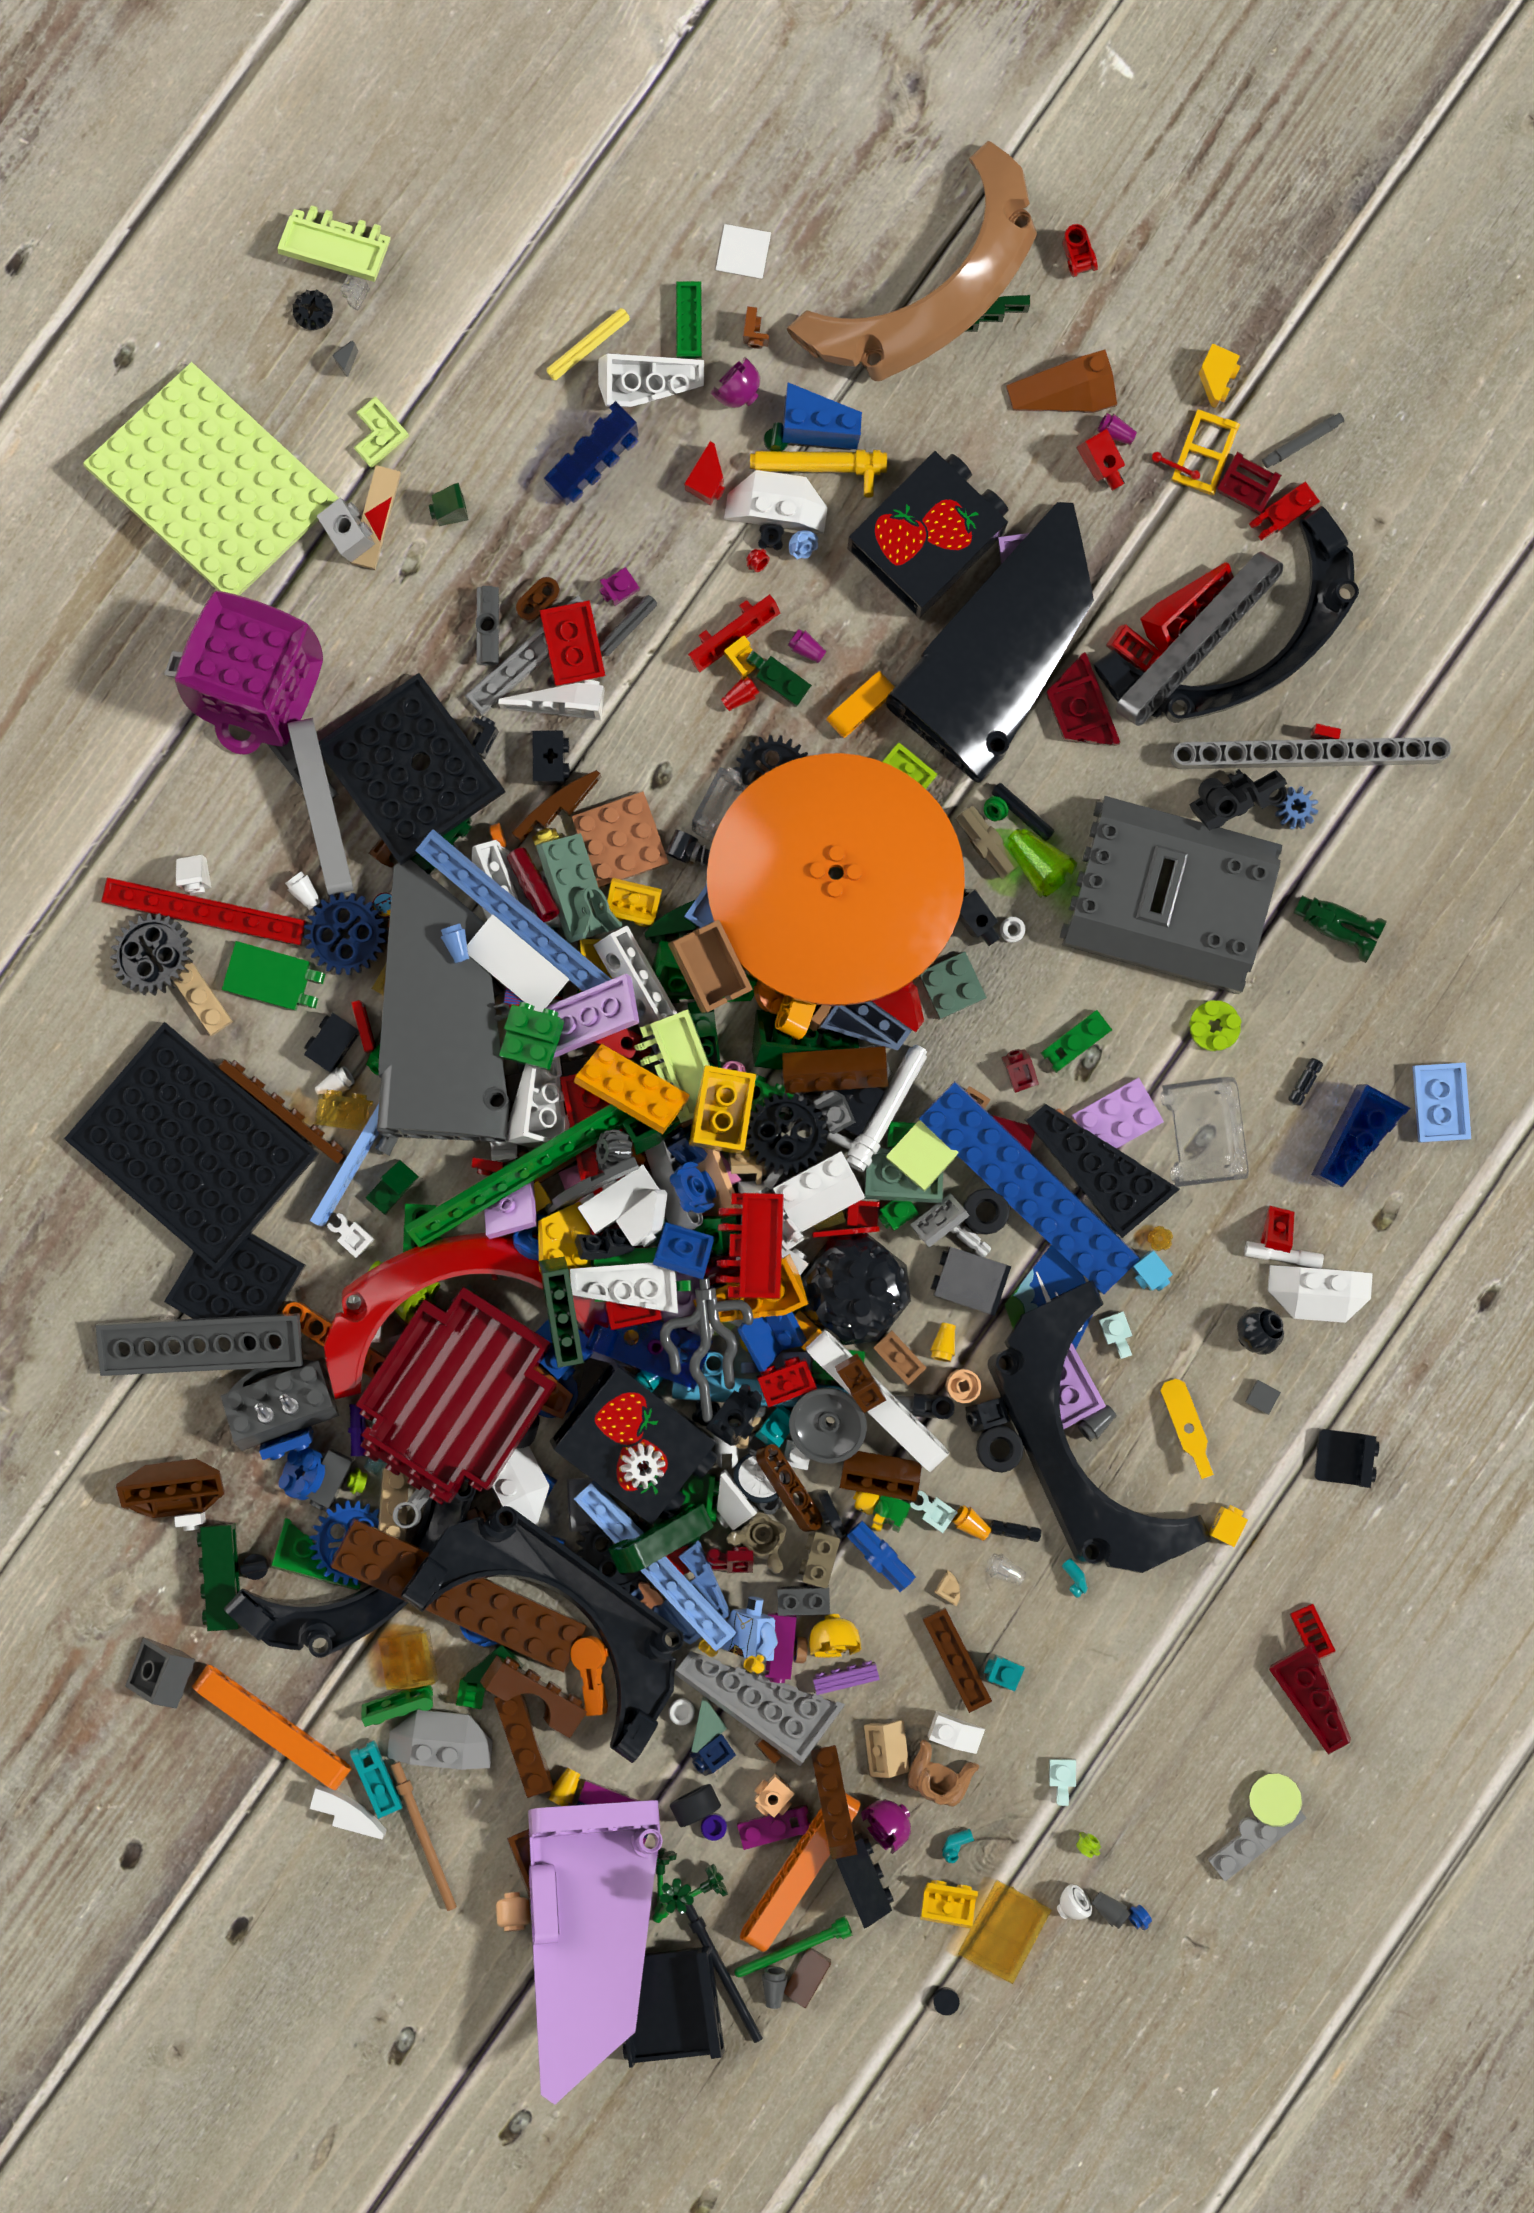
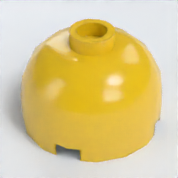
(834, 1637)

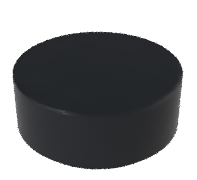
(946, 2001)

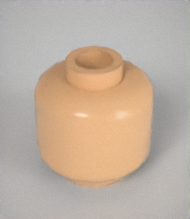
(513, 1912)

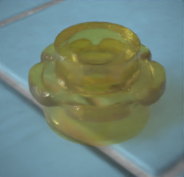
(1159, 1245)

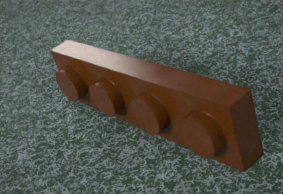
(957, 1660)

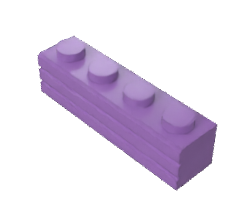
(845, 1678)

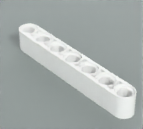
(890, 1414)

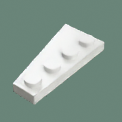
(629, 1284)

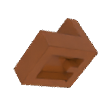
(753, 325)

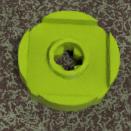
(1200, 1029)

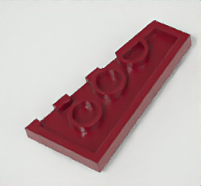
(1311, 1694)

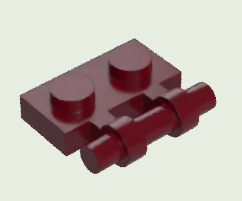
(735, 1561)

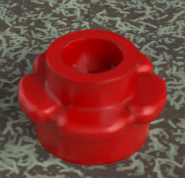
(757, 560)

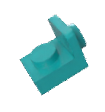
(775, 1427)
(1004, 1672)

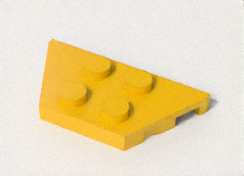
(558, 1236)

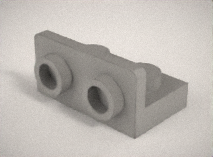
(939, 1220)

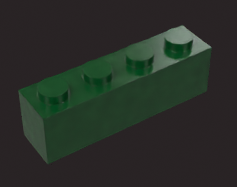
(220, 1574)

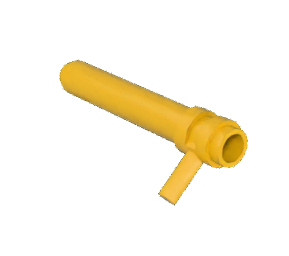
(843, 462)

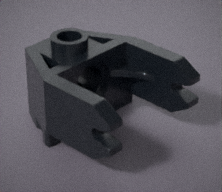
(739, 1406)

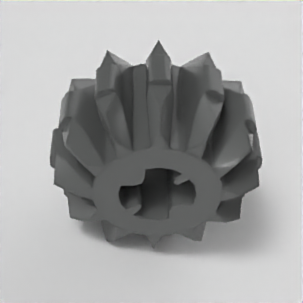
(612, 1148)

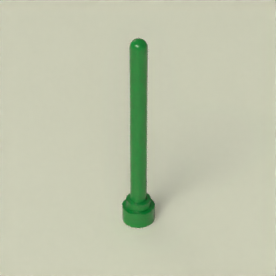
(840, 1929)

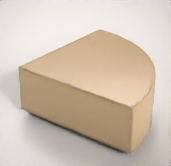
(949, 1588)

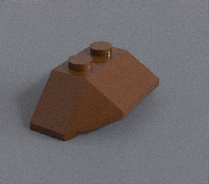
(171, 1488)

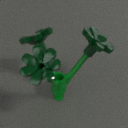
(677, 1896)

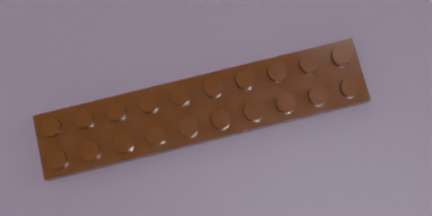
(475, 1605)

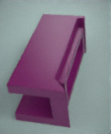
(781, 1666)

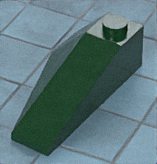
(771, 1043)

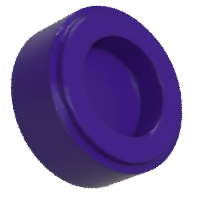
(713, 1827)

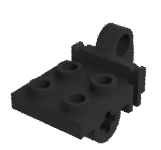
(1223, 802)

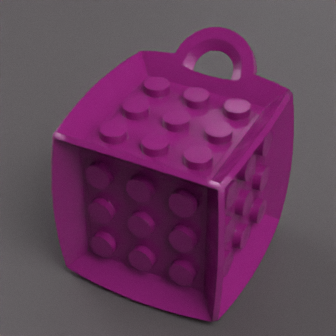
(248, 670)

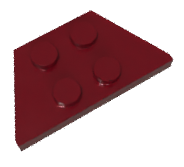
(1081, 706)

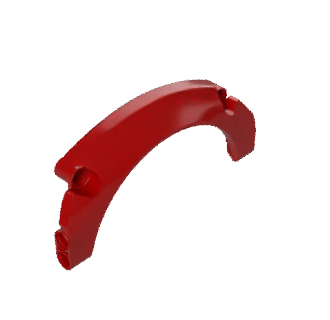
(402, 1276)

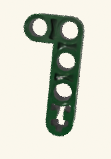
(663, 1539)

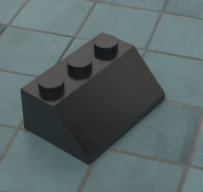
(864, 1883)

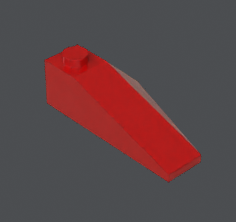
(1176, 612)

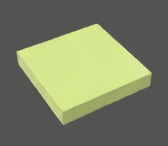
(921, 1155)

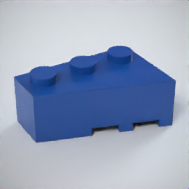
(819, 420)

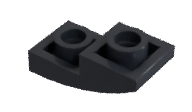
(610, 1244)

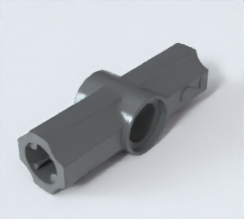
(487, 641)

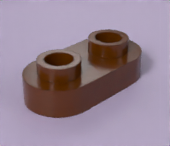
(536, 598)

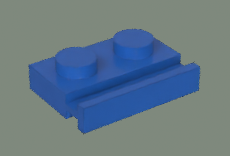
(276, 1448)

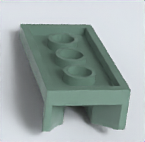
(575, 889)

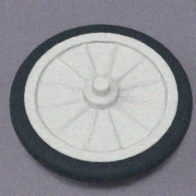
(753, 1481)

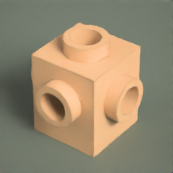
(777, 1787)

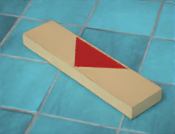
(378, 511)

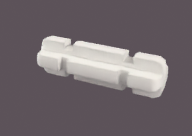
(971, 1240)

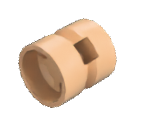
(963, 1385)

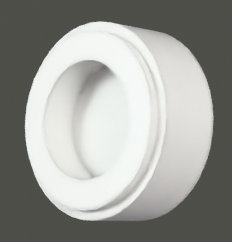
(681, 1711)

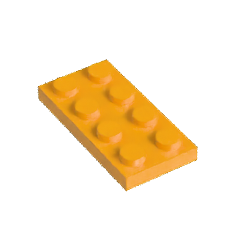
(631, 1088)

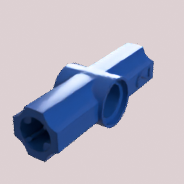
(881, 1556)

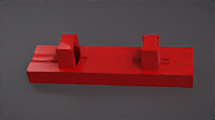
(749, 622)

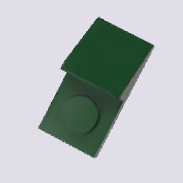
(392, 1187)

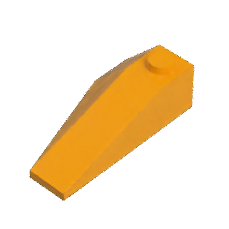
(791, 1298)

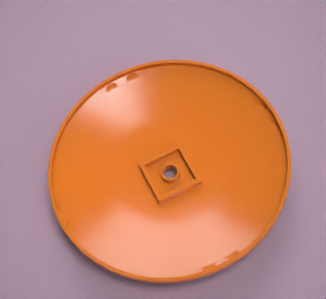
(845, 935)

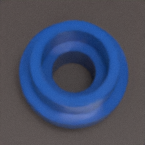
(1139, 1917)

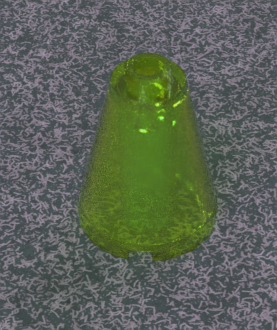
(1040, 861)

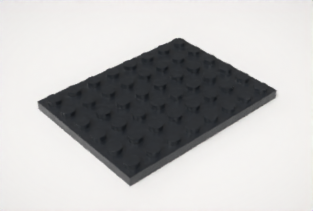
(191, 1146)

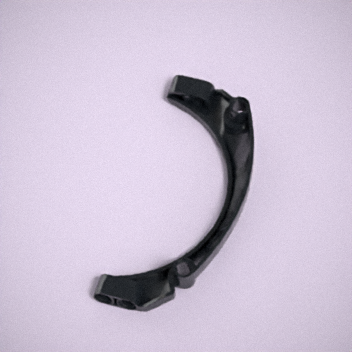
(1325, 609)
(346, 1618)

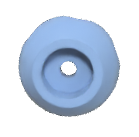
(803, 544)

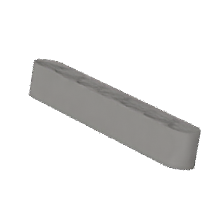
(320, 806)

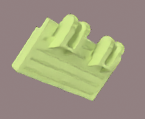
(334, 244)
(681, 1053)

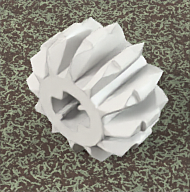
(634, 1472)

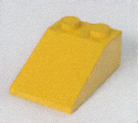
(723, 1110)

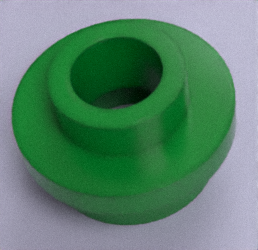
(995, 808)

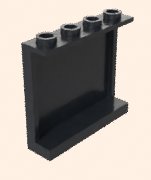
(676, 2008)

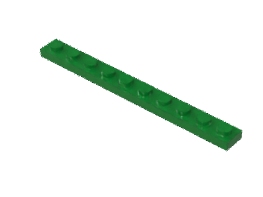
(515, 1175)

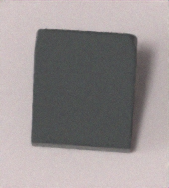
(346, 356)

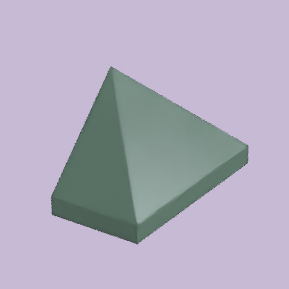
(708, 1725)

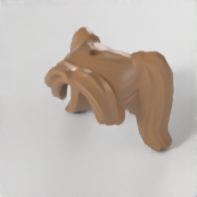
(937, 1781)

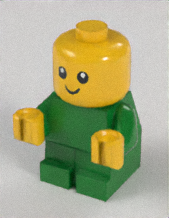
(883, 1508)

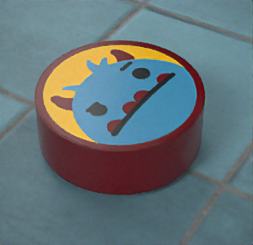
(383, 903)

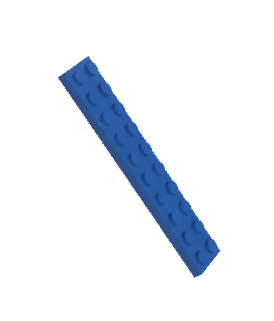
(1029, 1187)

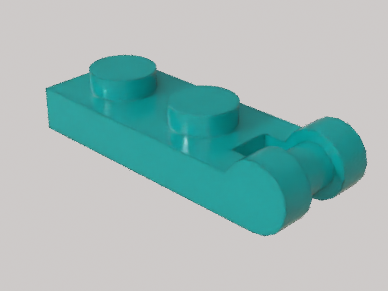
(376, 1780)

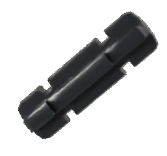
(1305, 1081)
(1015, 1531)

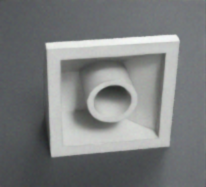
(732, 1503)

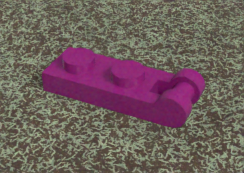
(770, 1829)

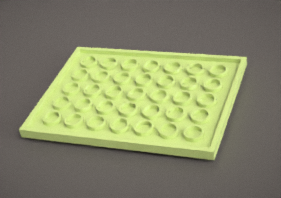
(210, 481)

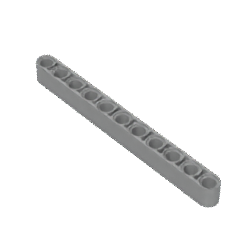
(1321, 748)

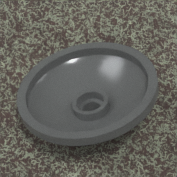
(825, 1440)

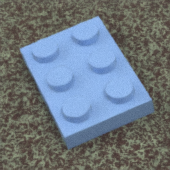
(1441, 1102)

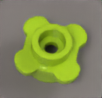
(357, 1481)
(1088, 1845)

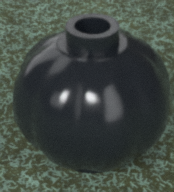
(1260, 1330)

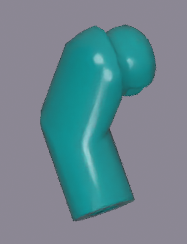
(953, 1845)

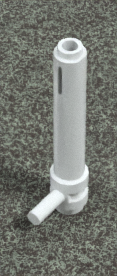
(868, 1141)

